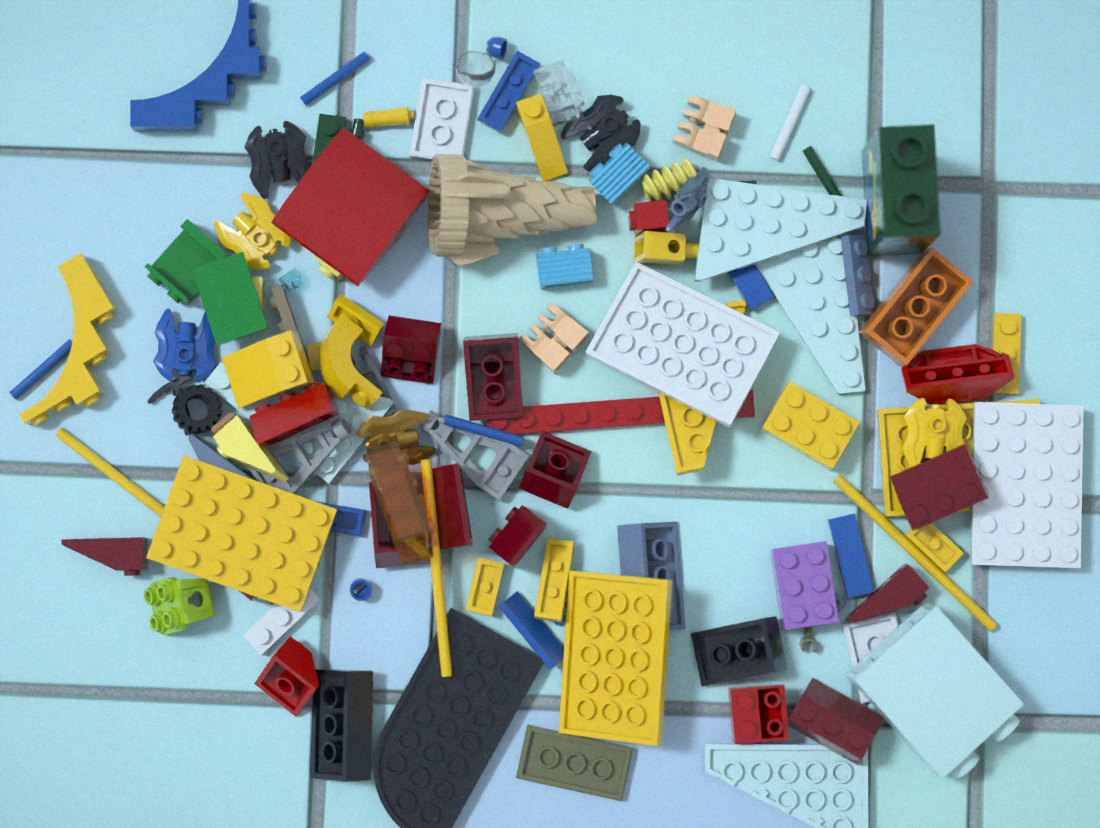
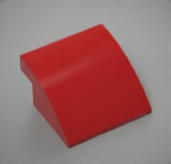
(350, 207)

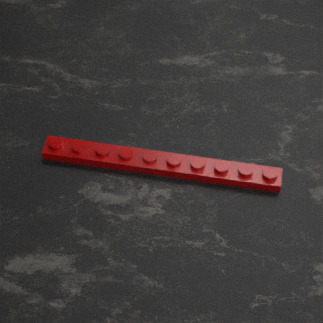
(594, 415)

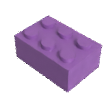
(804, 586)

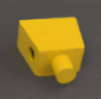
(652, 248)

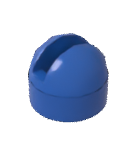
(497, 47)
(364, 593)

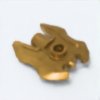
(397, 428)

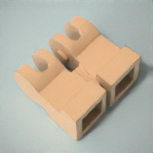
(717, 124)
(567, 335)

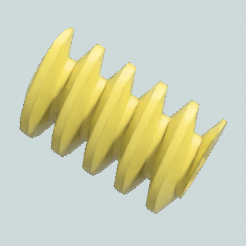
(667, 180)

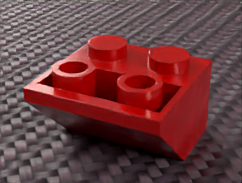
(758, 713)

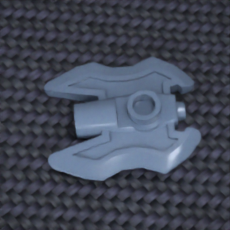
(688, 200)

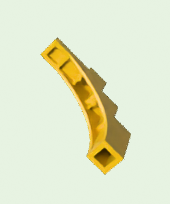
(90, 306)

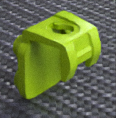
(171, 603)

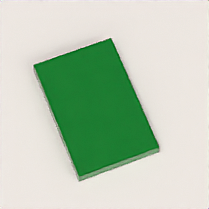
(230, 298)

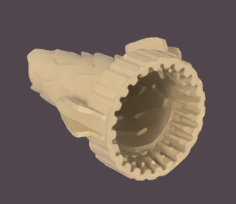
(476, 205)

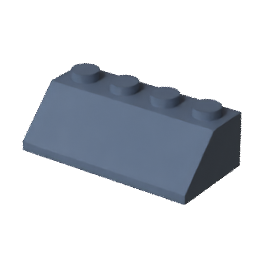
(654, 552)

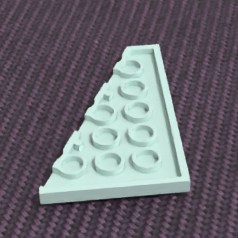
(759, 222)
(815, 298)
(349, 410)
(796, 779)

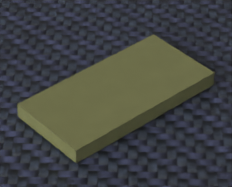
(574, 762)

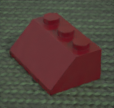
(939, 487)
(451, 507)
(835, 721)

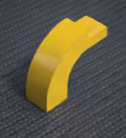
(338, 367)

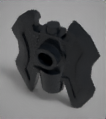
(605, 128)
(276, 154)

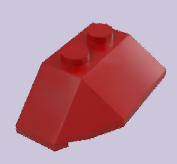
(957, 374)

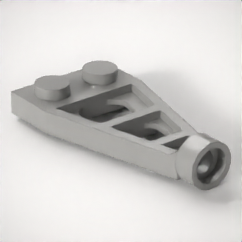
(309, 466)
(501, 471)

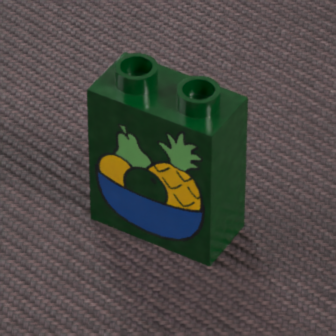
(901, 190)

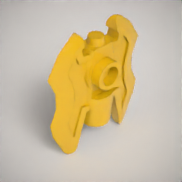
(256, 234)
(932, 430)

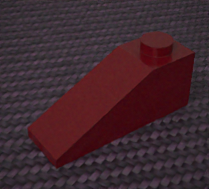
(117, 553)
(897, 592)

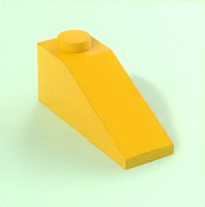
(541, 137)

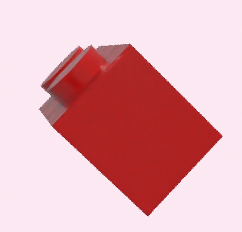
(648, 217)

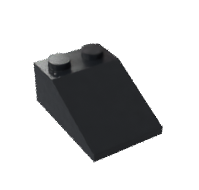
(739, 651)

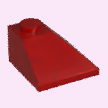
(290, 676)

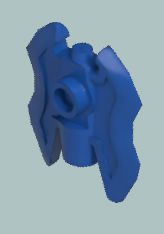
(184, 350)

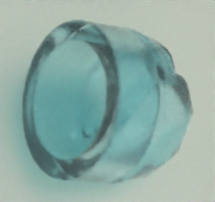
(291, 279)

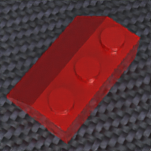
(293, 414)

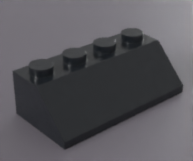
(342, 725)

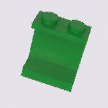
(175, 264)

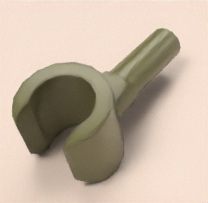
(808, 637)

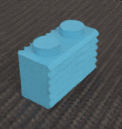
(618, 172)
(564, 267)

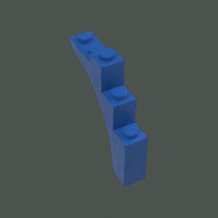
(180, 108)

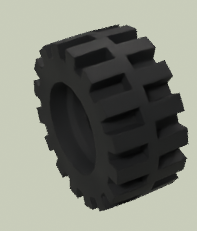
(206, 395)

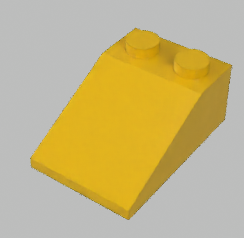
(268, 368)

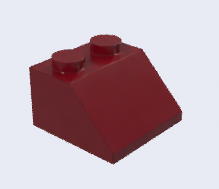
(555, 469)
(517, 535)

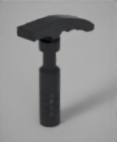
(175, 386)

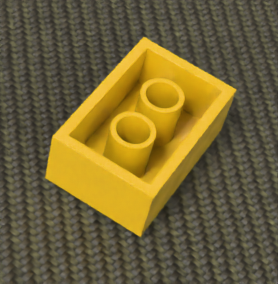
(809, 426)

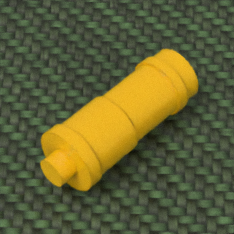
(389, 117)

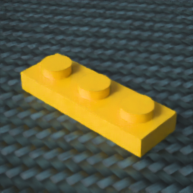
(1007, 340)
(554, 580)

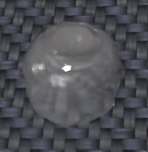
(475, 68)

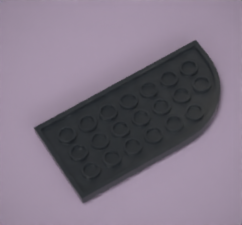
(450, 724)

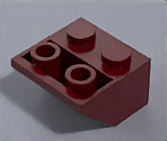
(410, 349)

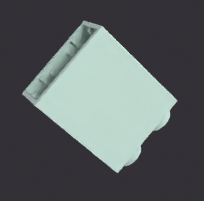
(936, 692)

